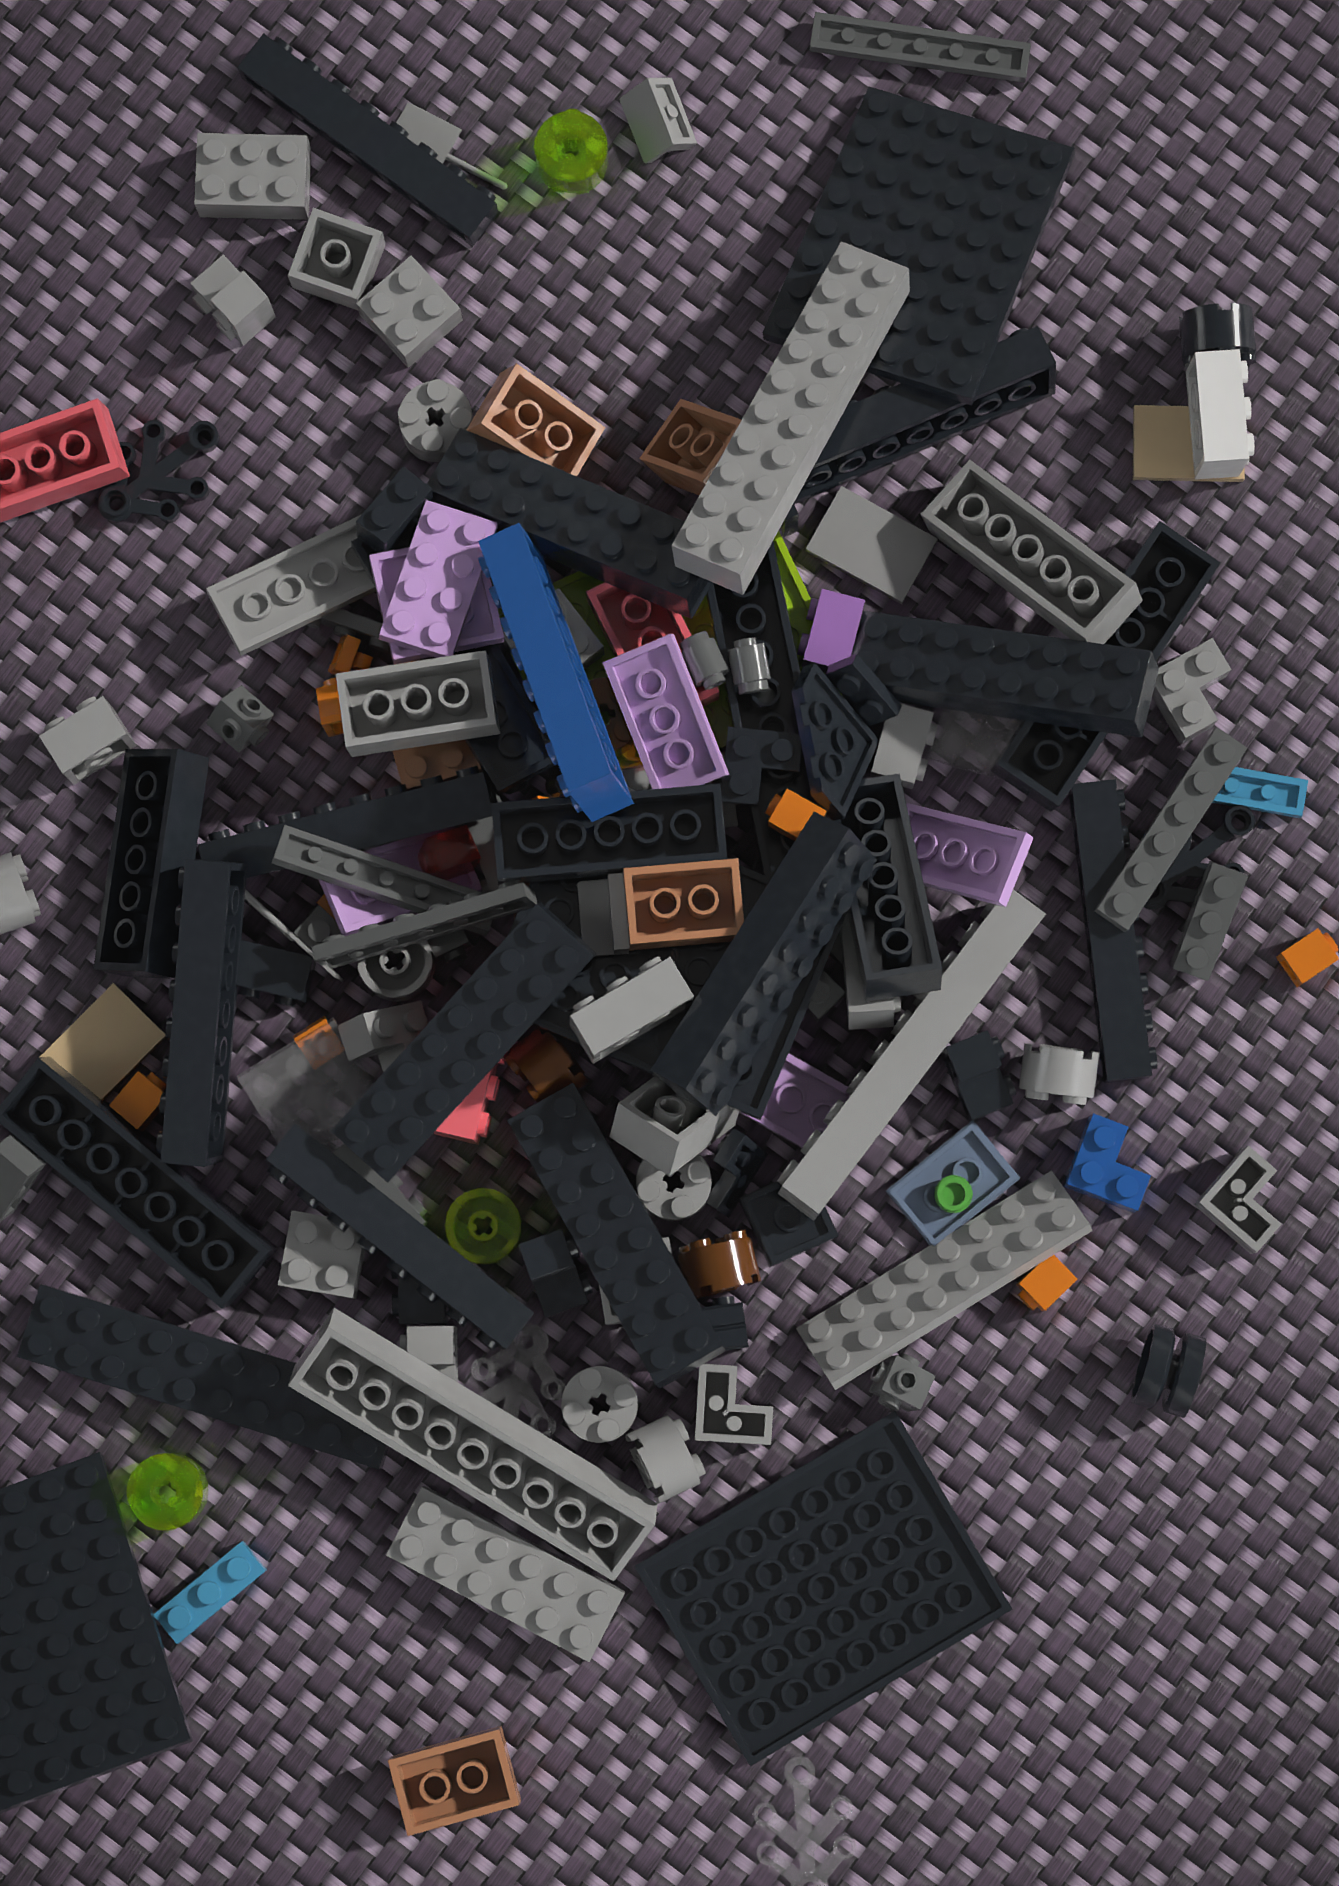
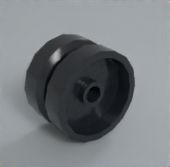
(1175, 1372)

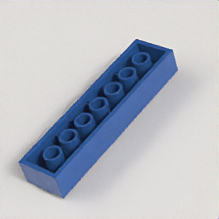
(553, 674)

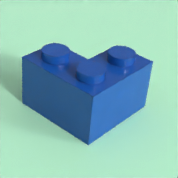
(1096, 1170)

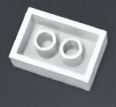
(1219, 414)

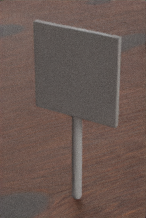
(440, 137)
(284, 930)

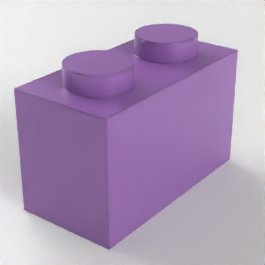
(833, 629)

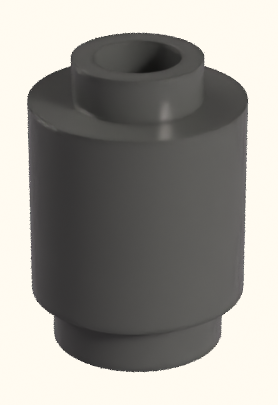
(704, 660)
(749, 666)

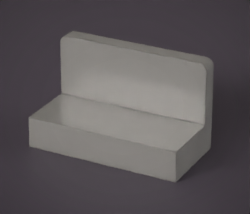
(657, 118)
(604, 915)

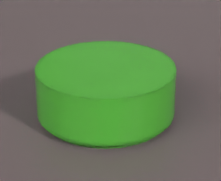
(953, 1194)

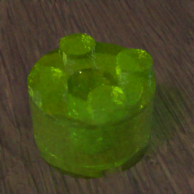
(572, 132)
(505, 1223)
(151, 1505)

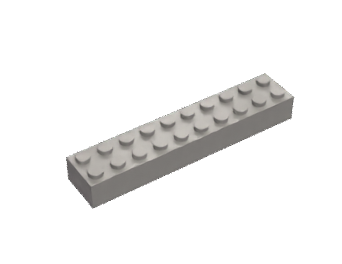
(791, 418)
(905, 1060)
(473, 1444)

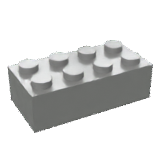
(418, 703)

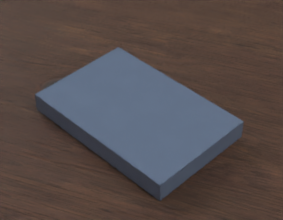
(965, 1155)

